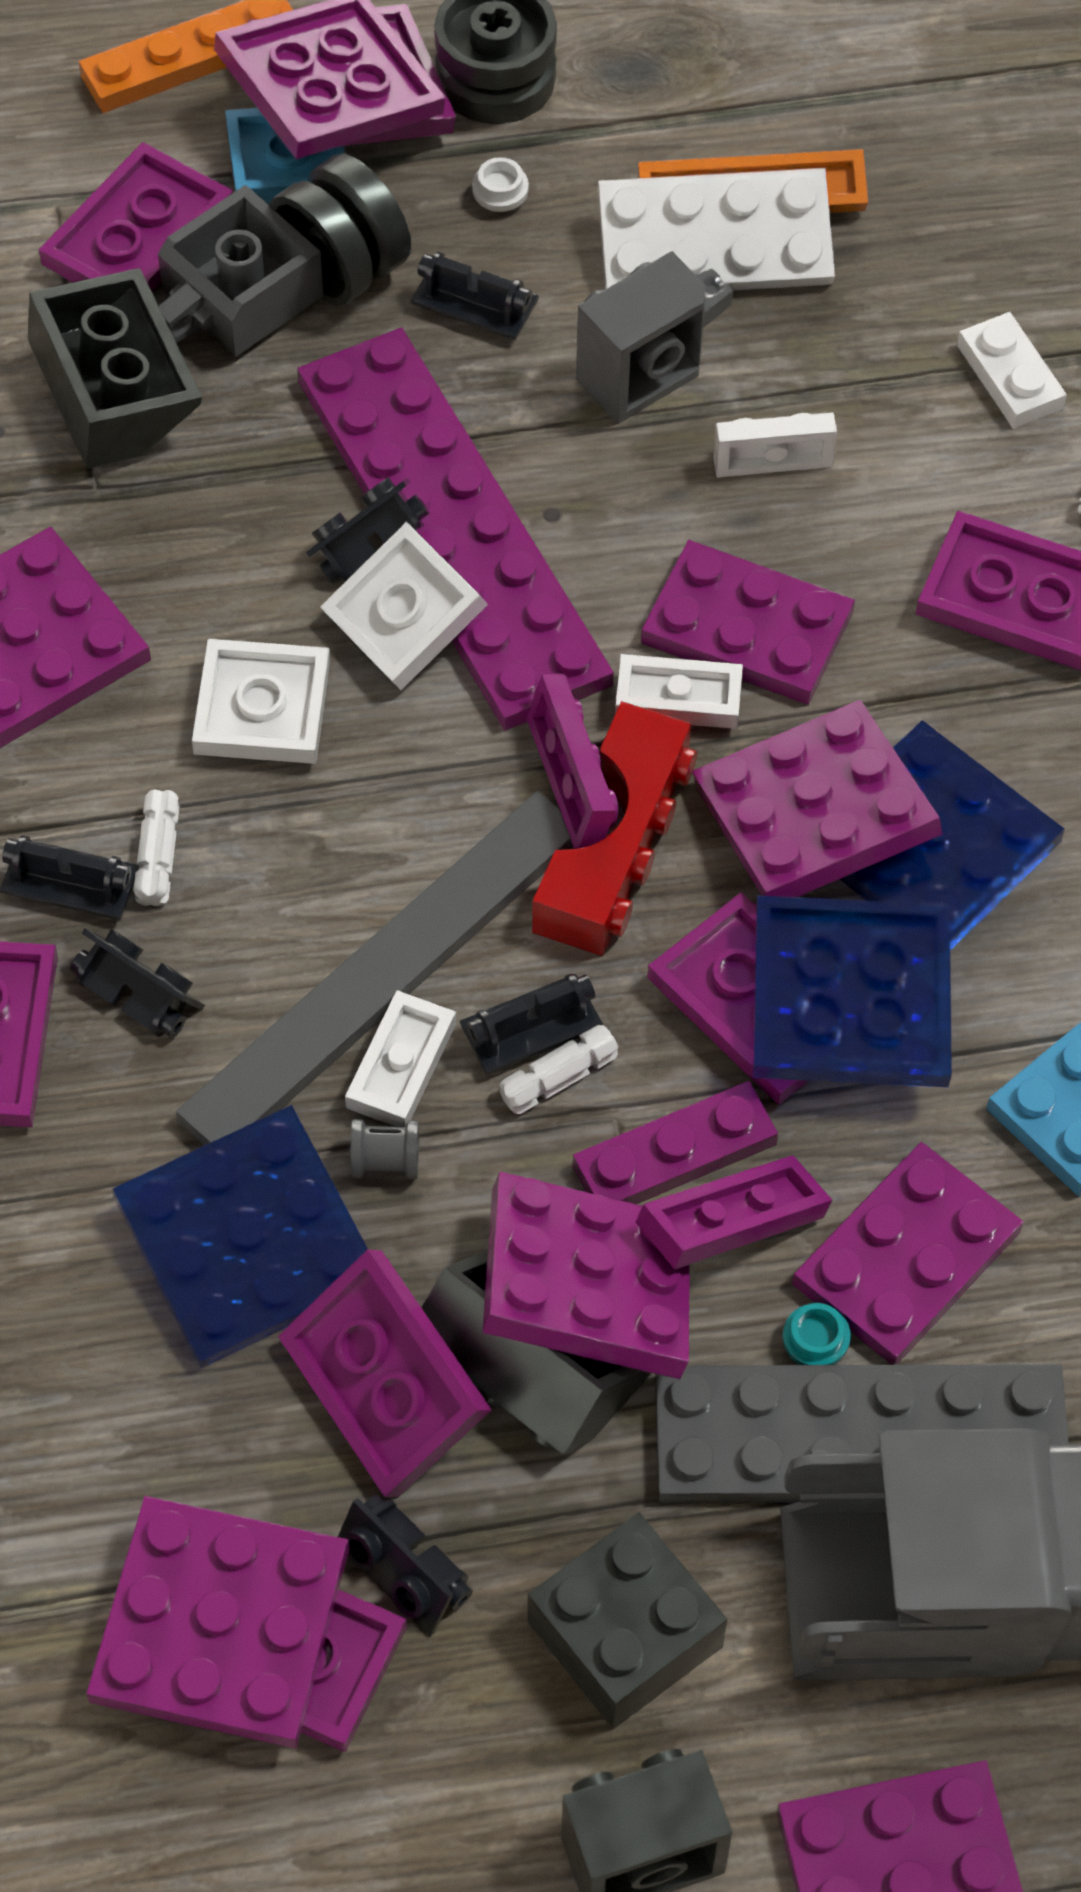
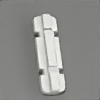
(156, 848)
(558, 1069)

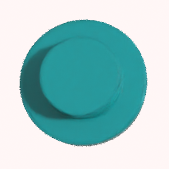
(816, 1335)

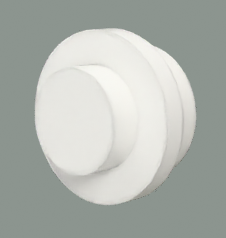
(500, 185)

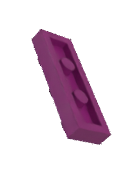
(571, 762)
(678, 1147)
(733, 1211)

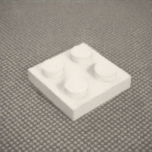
(404, 605)
(261, 701)

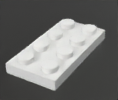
(744, 226)

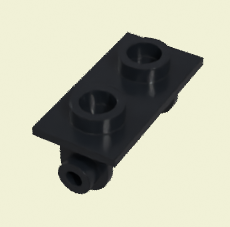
(473, 298)
(347, 542)
(67, 877)
(157, 994)
(532, 1022)
(382, 1544)

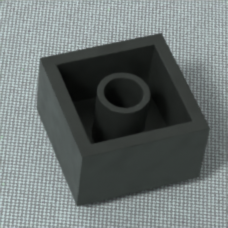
(626, 1620)
(647, 1827)

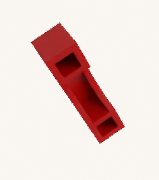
(589, 887)

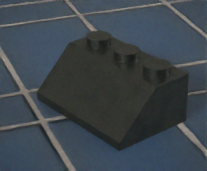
(110, 365)
(552, 1392)

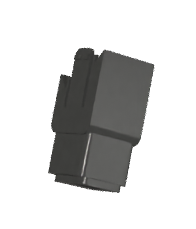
(934, 1556)

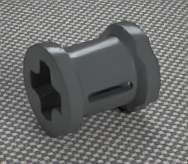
(384, 1149)

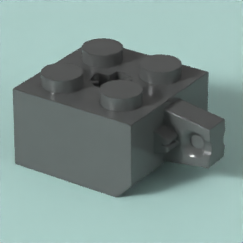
(237, 273)
(646, 334)

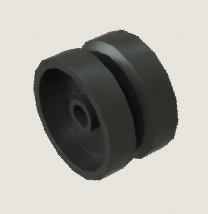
(496, 57)
(350, 221)

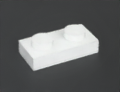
(1011, 370)
(774, 444)
(682, 689)
(400, 1059)

